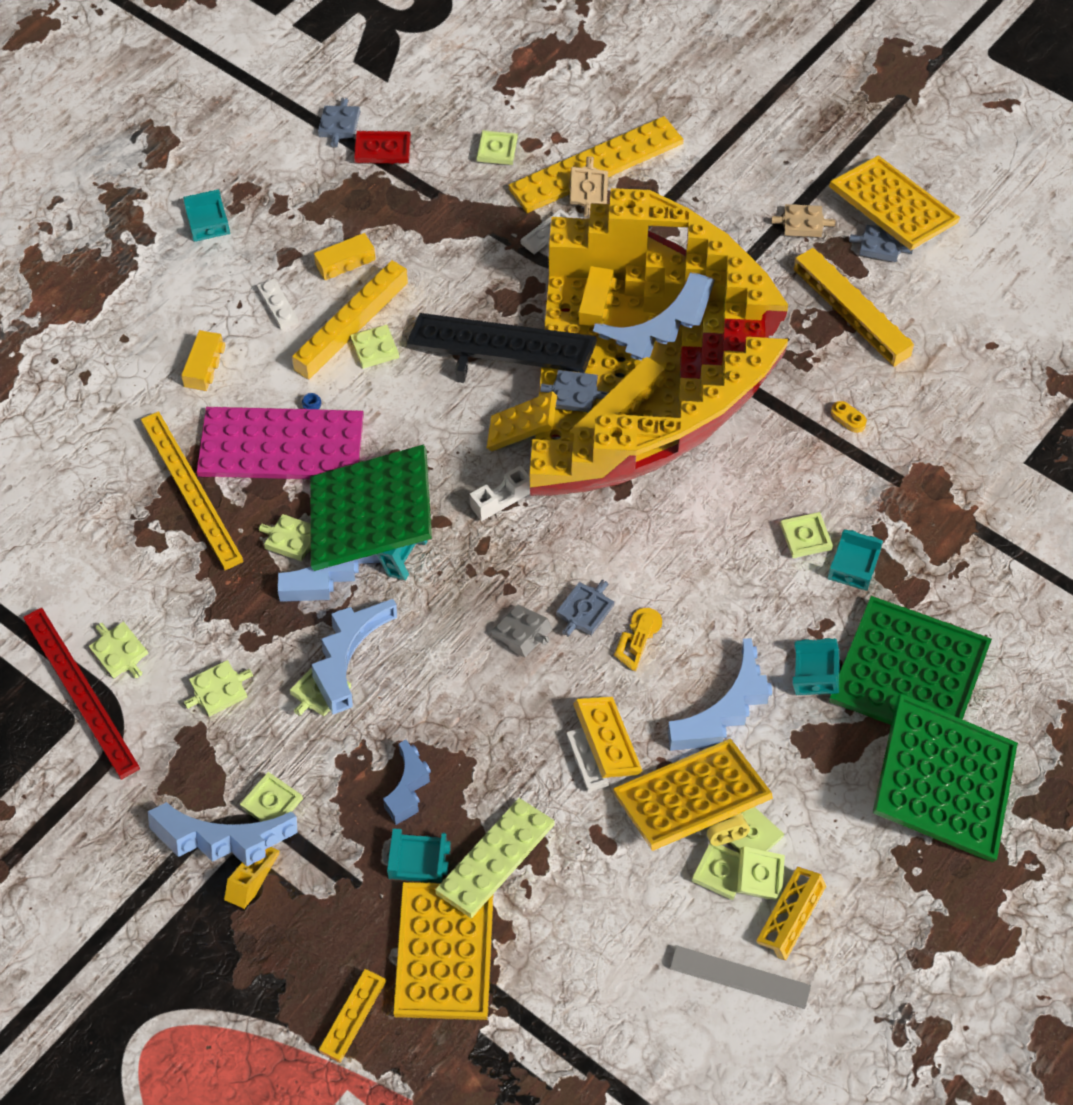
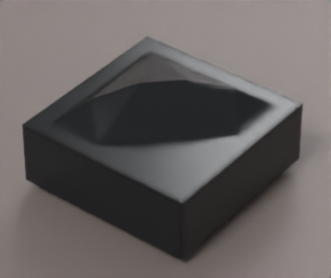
(461, 369)

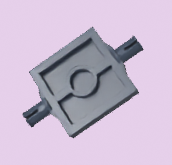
(339, 122)
(879, 244)
(575, 391)
(585, 608)

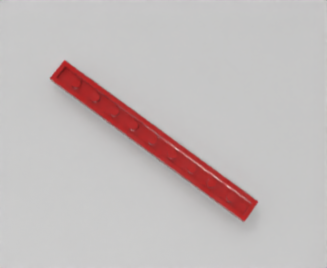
(82, 693)

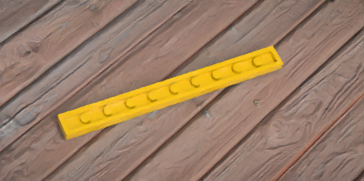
(192, 491)

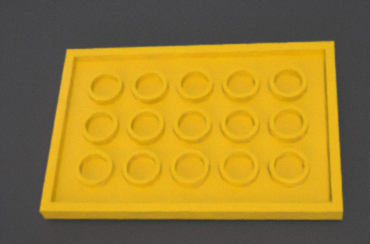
(894, 202)
(692, 794)
(442, 957)

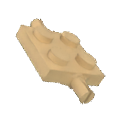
(588, 186)
(803, 220)

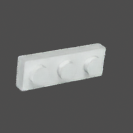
(540, 235)
(277, 304)
(585, 760)

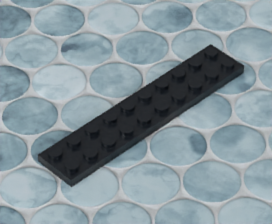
(502, 342)

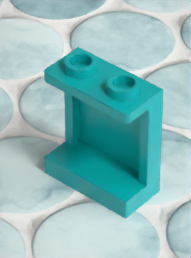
(206, 215)
(855, 559)
(394, 561)
(816, 667)
(418, 857)

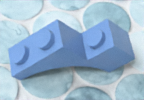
(403, 800)

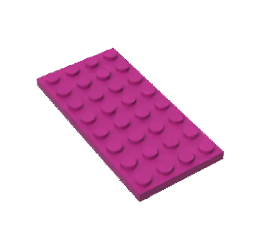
(278, 442)

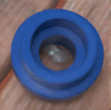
(311, 398)

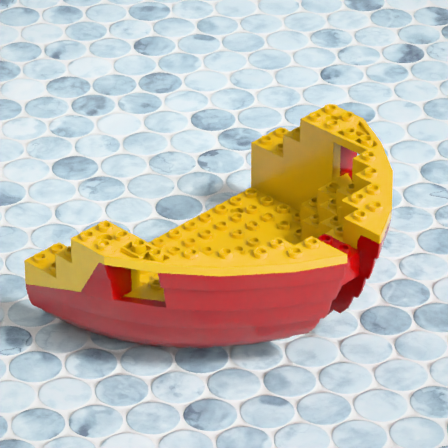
(707, 368)

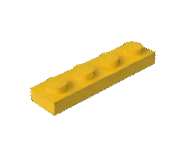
(352, 1015)

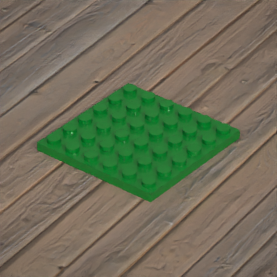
(370, 507)
(910, 656)
(946, 778)

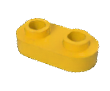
(847, 416)

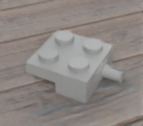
(522, 630)

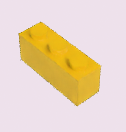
(344, 256)
(597, 296)
(203, 360)

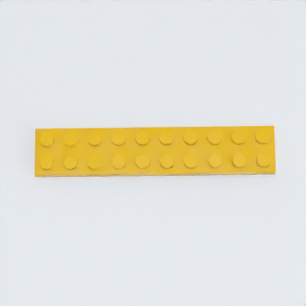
(611, 156)

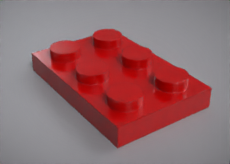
(382, 147)

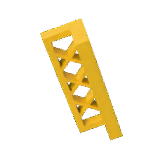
(797, 917)

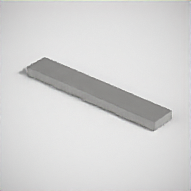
(740, 977)

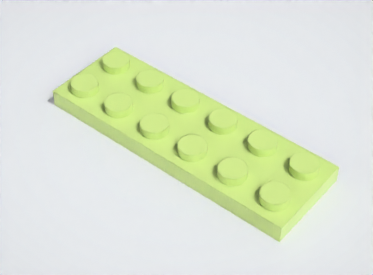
(494, 857)

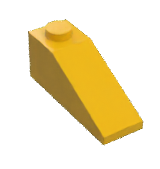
(247, 880)

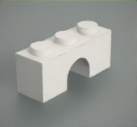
(513, 488)

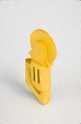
(643, 624)

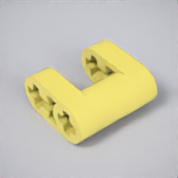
(737, 828)

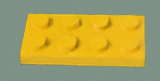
(522, 421)
(607, 737)

